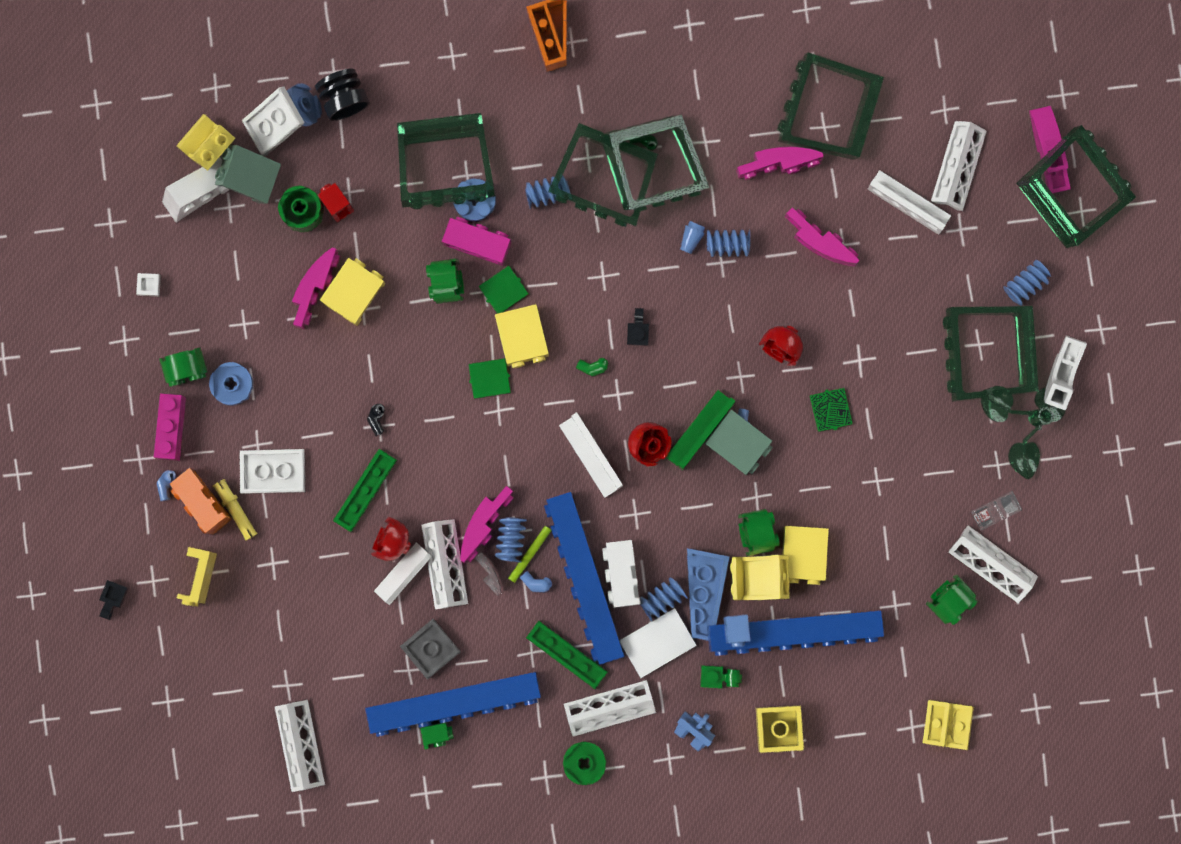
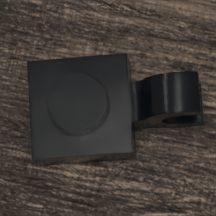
(638, 332)
(112, 595)

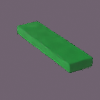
(365, 490)
(566, 654)

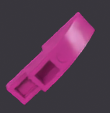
(1046, 138)
(787, 158)
(826, 246)
(315, 279)
(477, 530)

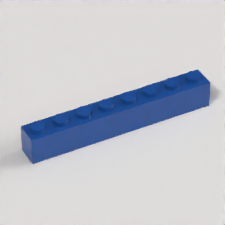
(584, 577)
(802, 631)
(453, 702)

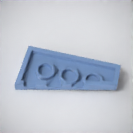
(706, 586)

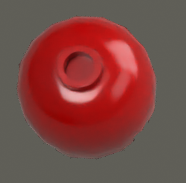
(783, 344)
(649, 443)
(391, 541)

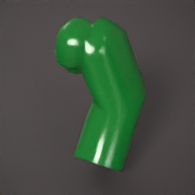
(594, 368)

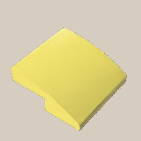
(948, 725)

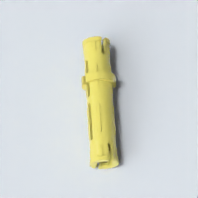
(231, 503)

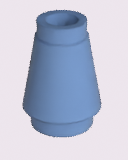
(692, 235)

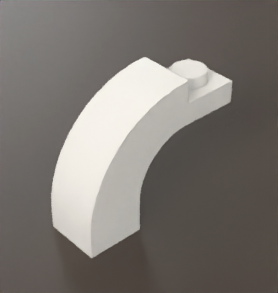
(1062, 374)

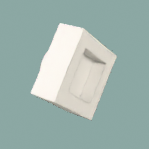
(148, 284)

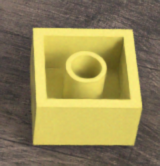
(779, 728)

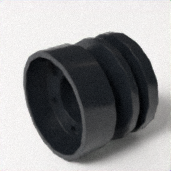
(342, 94)

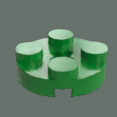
(584, 750)

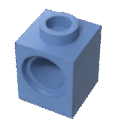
(737, 630)

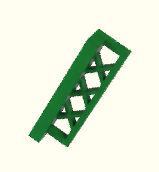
(700, 429)

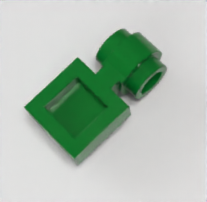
(713, 676)

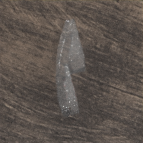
(996, 510)
(492, 579)

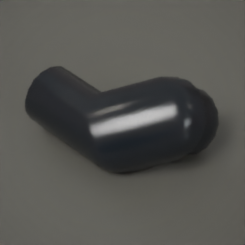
(374, 418)

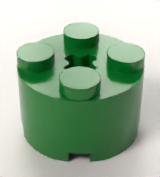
(289, 206)
(445, 281)
(182, 366)
(757, 532)
(952, 600)

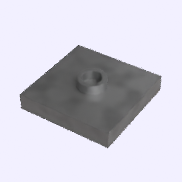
(430, 649)

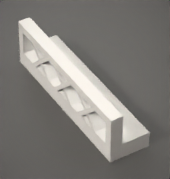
(956, 162)
(909, 202)
(591, 455)
(996, 561)
(440, 564)
(610, 712)
(295, 746)

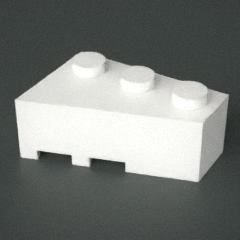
(192, 191)
(621, 574)

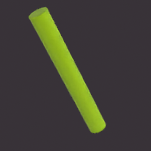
(529, 554)

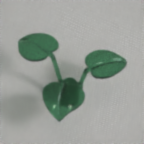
(1022, 456)

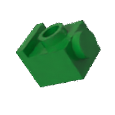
(436, 735)

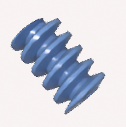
(540, 192)
(728, 243)
(1027, 282)
(510, 539)
(662, 598)

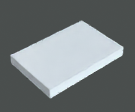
(273, 121)
(272, 471)
(657, 643)

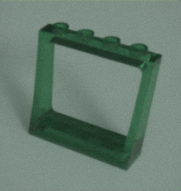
(863, 116)
(676, 123)
(437, 130)
(625, 148)
(1051, 209)
(1025, 348)

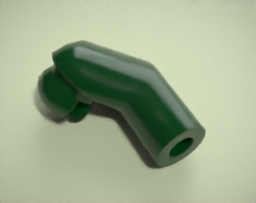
(648, 141)

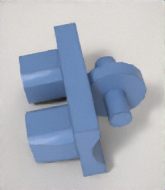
(696, 726)

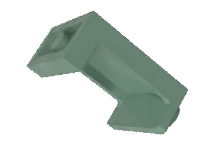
(247, 173)
(739, 443)

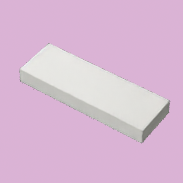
(402, 573)

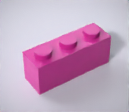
(476, 241)
(169, 427)

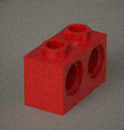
(335, 202)

